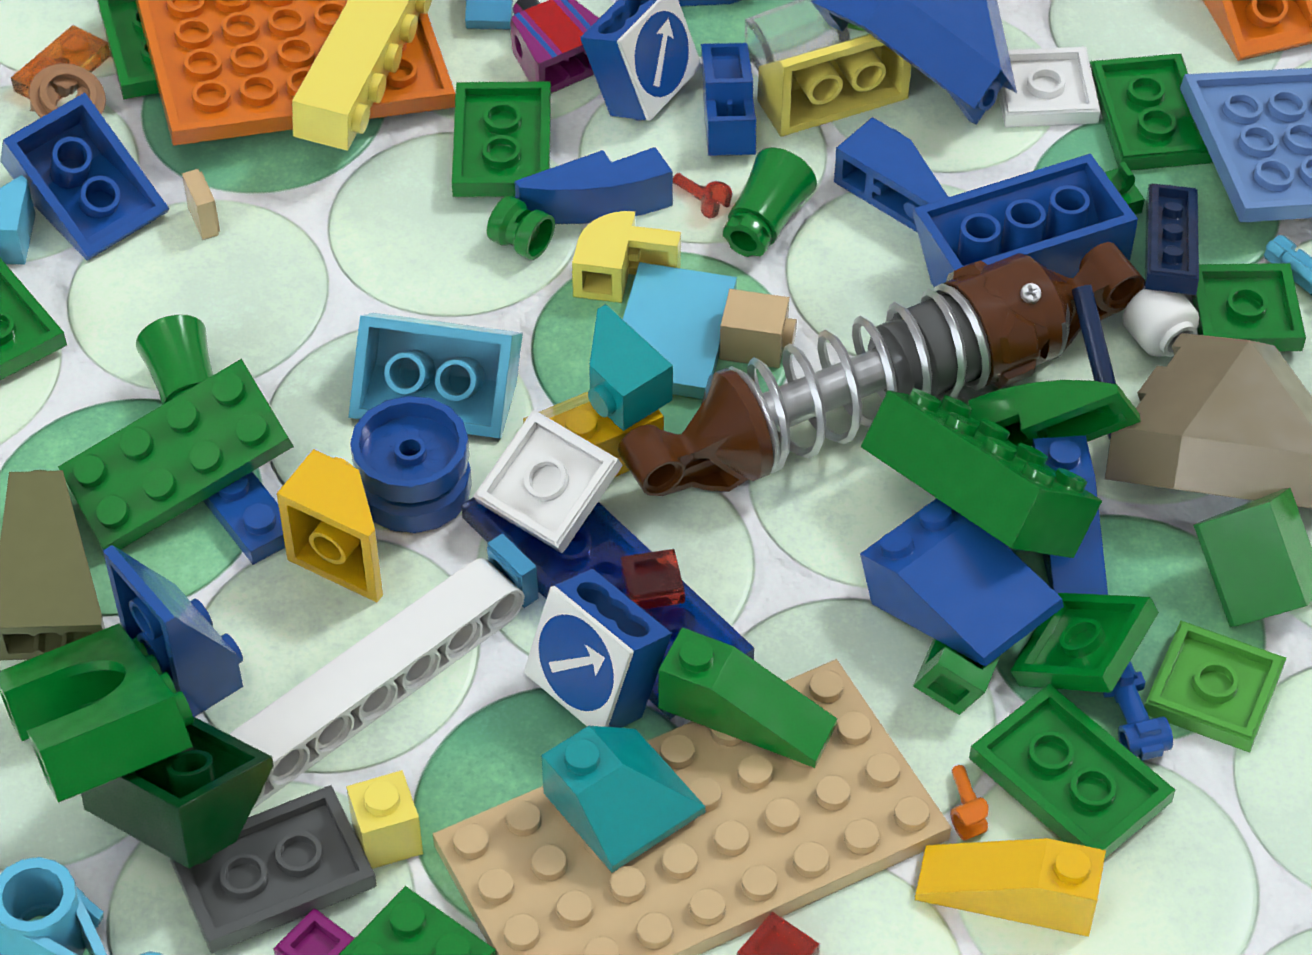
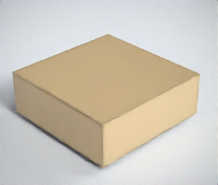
(201, 204)

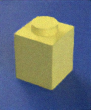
(385, 819)

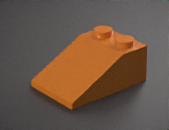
(1262, 25)

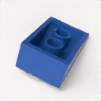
(82, 177)
(956, 583)
(174, 632)

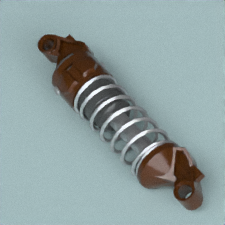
(970, 332)

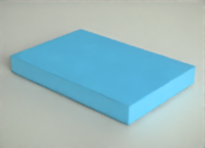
(681, 319)

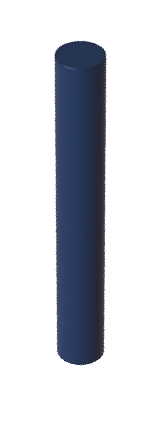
(1093, 335)

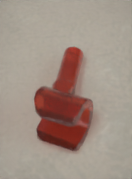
(710, 195)

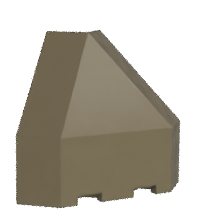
(1219, 423)

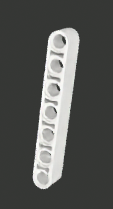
(380, 671)

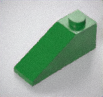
(741, 698)

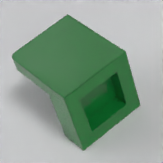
(953, 677)

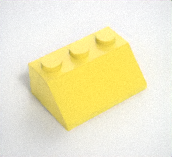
(831, 83)

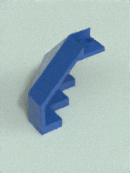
(947, 40)

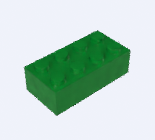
(982, 473)

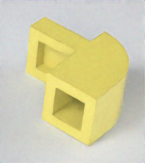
(612, 250)

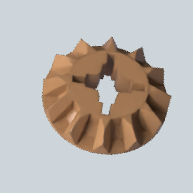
(63, 80)

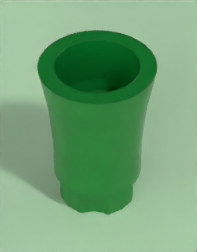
(768, 200)
(175, 354)

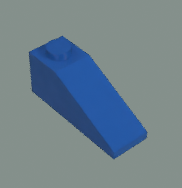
(886, 171)
(1087, 569)

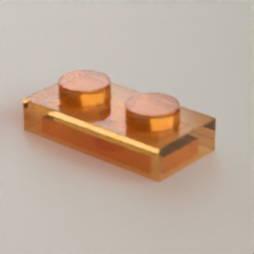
(71, 47)

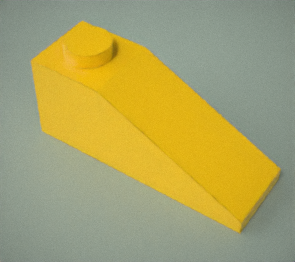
(1016, 880)

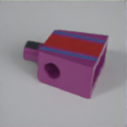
(549, 41)

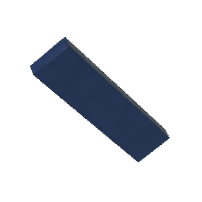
(1172, 239)

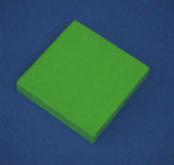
(1215, 686)

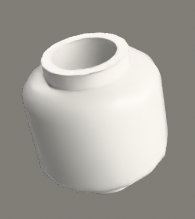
(1158, 319)

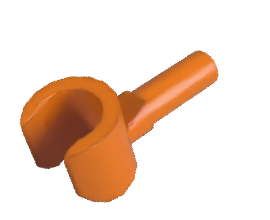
(971, 816)

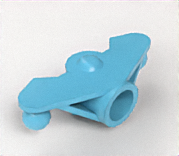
(47, 890)

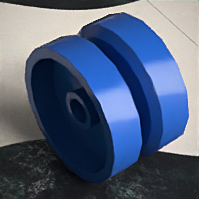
(412, 463)

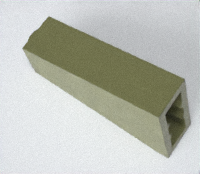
(43, 569)

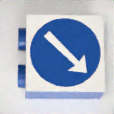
(641, 56)
(596, 651)

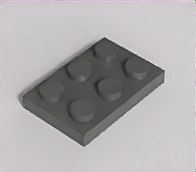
(277, 870)

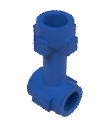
(1141, 735)

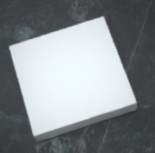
(1051, 88)
(548, 481)

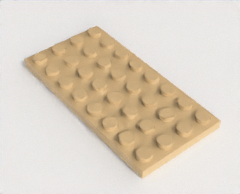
(765, 845)

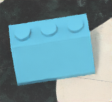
(445, 361)

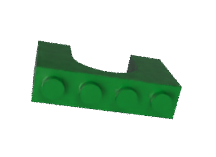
(95, 710)

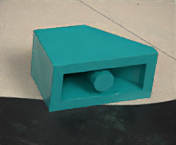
(626, 372)

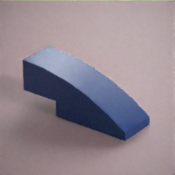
(728, 99)
(596, 186)

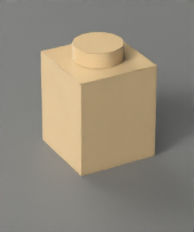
(756, 327)

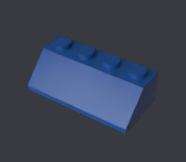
(1042, 214)

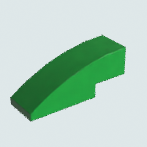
(1056, 409)

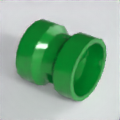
(517, 225)

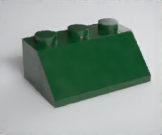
(190, 800)

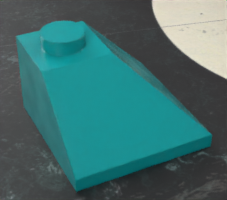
(616, 792)

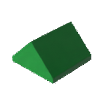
(1259, 558)

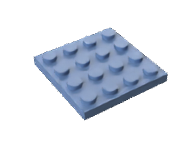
(1258, 138)

